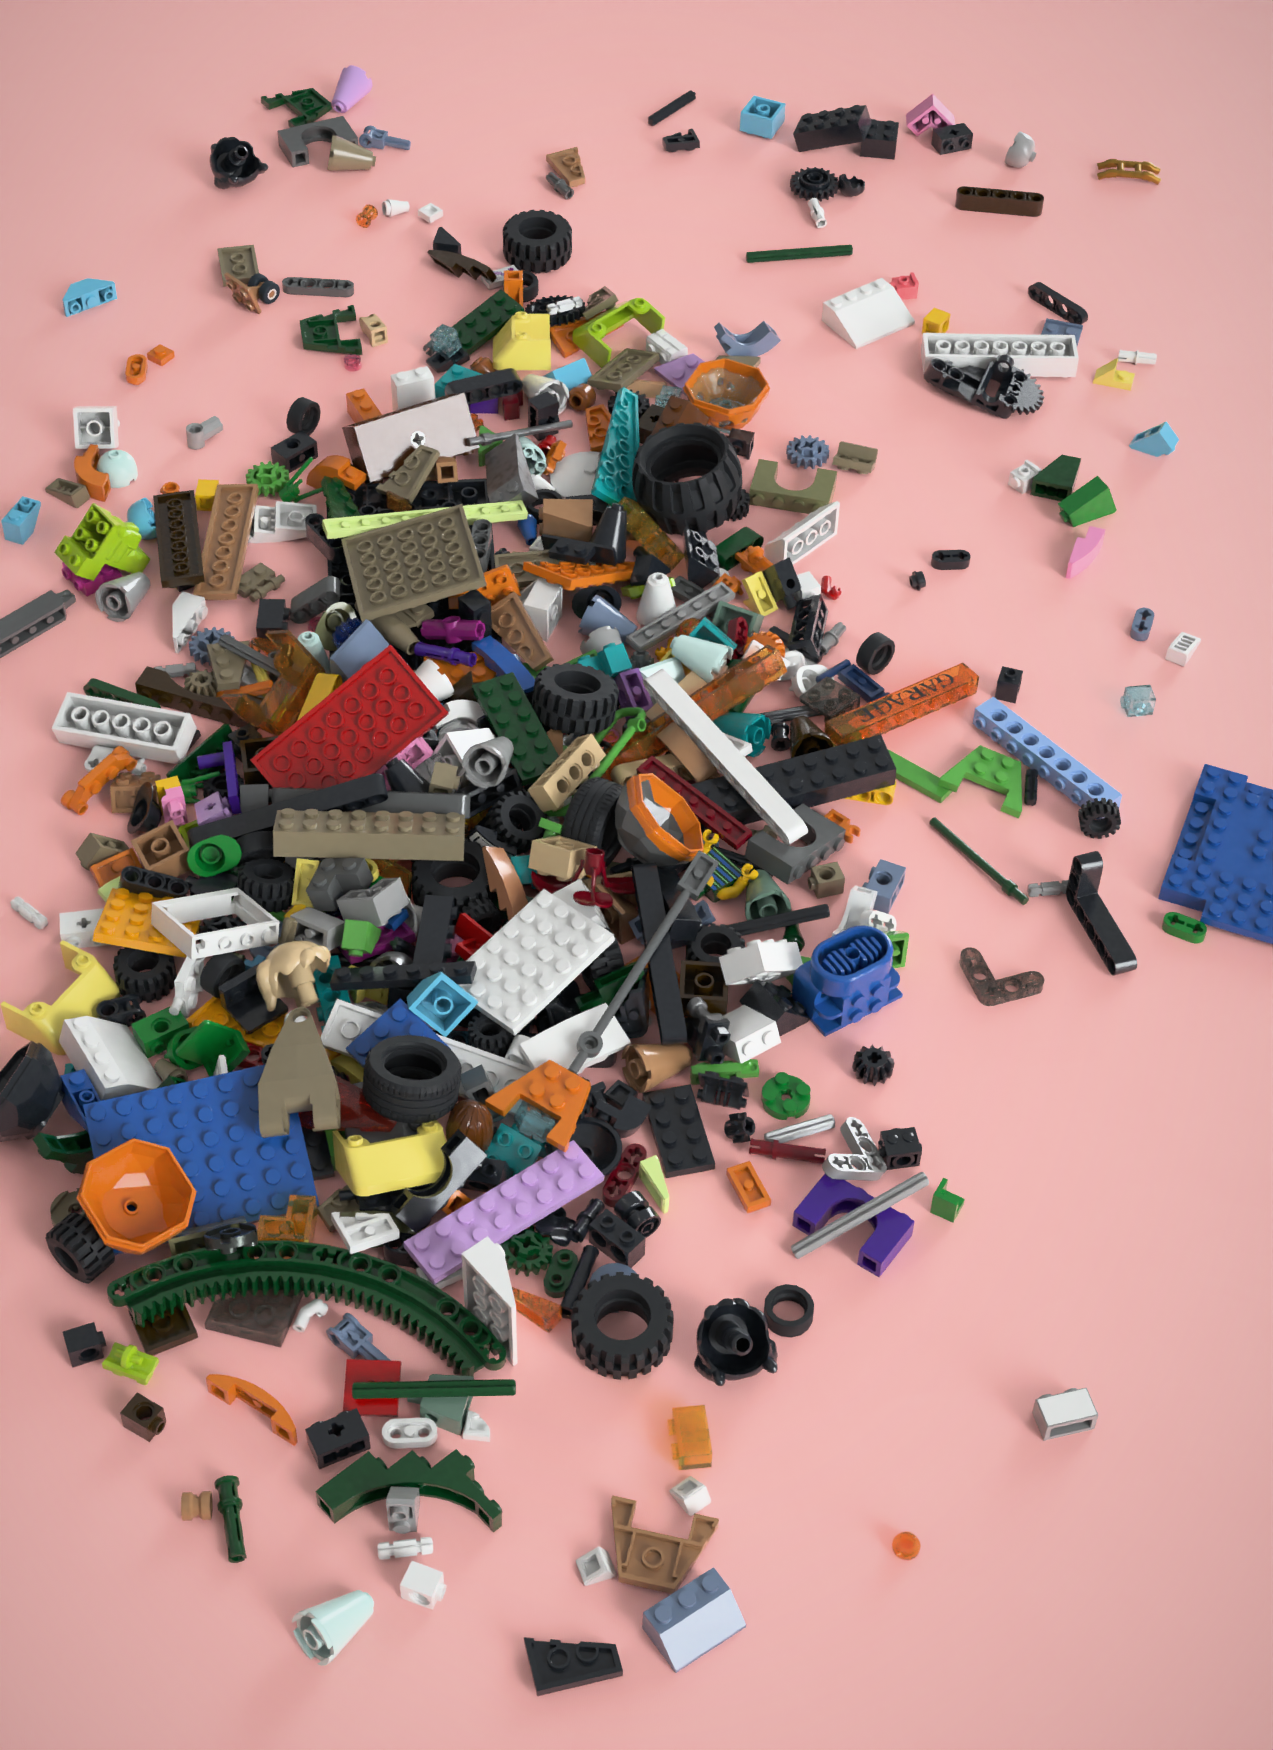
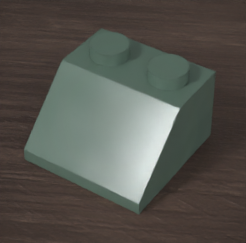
(727, 611)

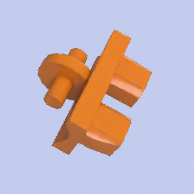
(753, 559)

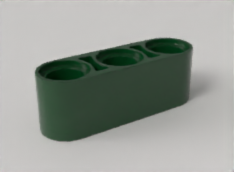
(736, 543)

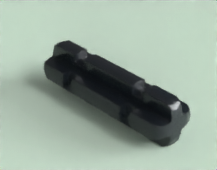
(1031, 787)
(403, 946)

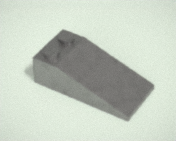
(509, 474)

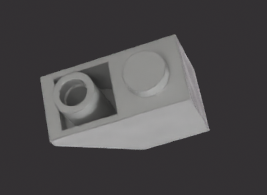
(403, 1509)

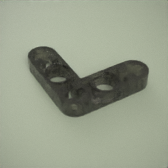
(990, 985)

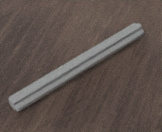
(859, 1215)

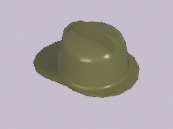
(330, 619)

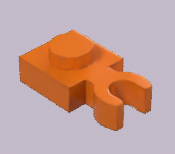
(555, 454)
(844, 822)

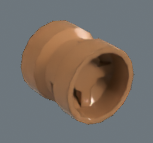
(196, 1505)

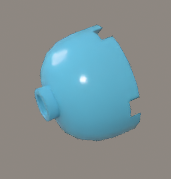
(143, 518)

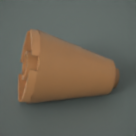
(653, 1064)

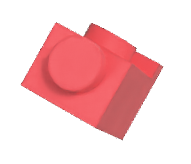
(906, 286)

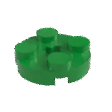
(785, 1085)

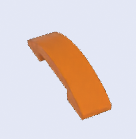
(229, 1388)

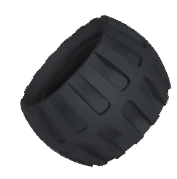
(684, 453)

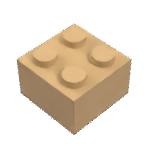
(558, 857)

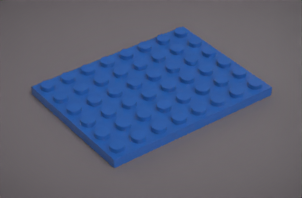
(217, 1142)

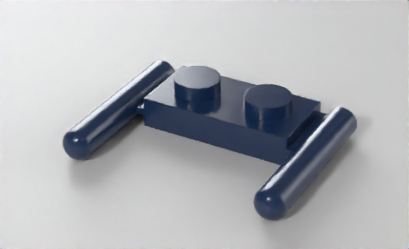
(855, 680)

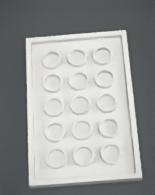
(533, 960)

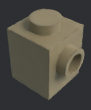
(444, 778)

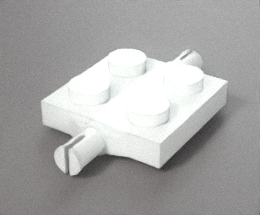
(187, 986)

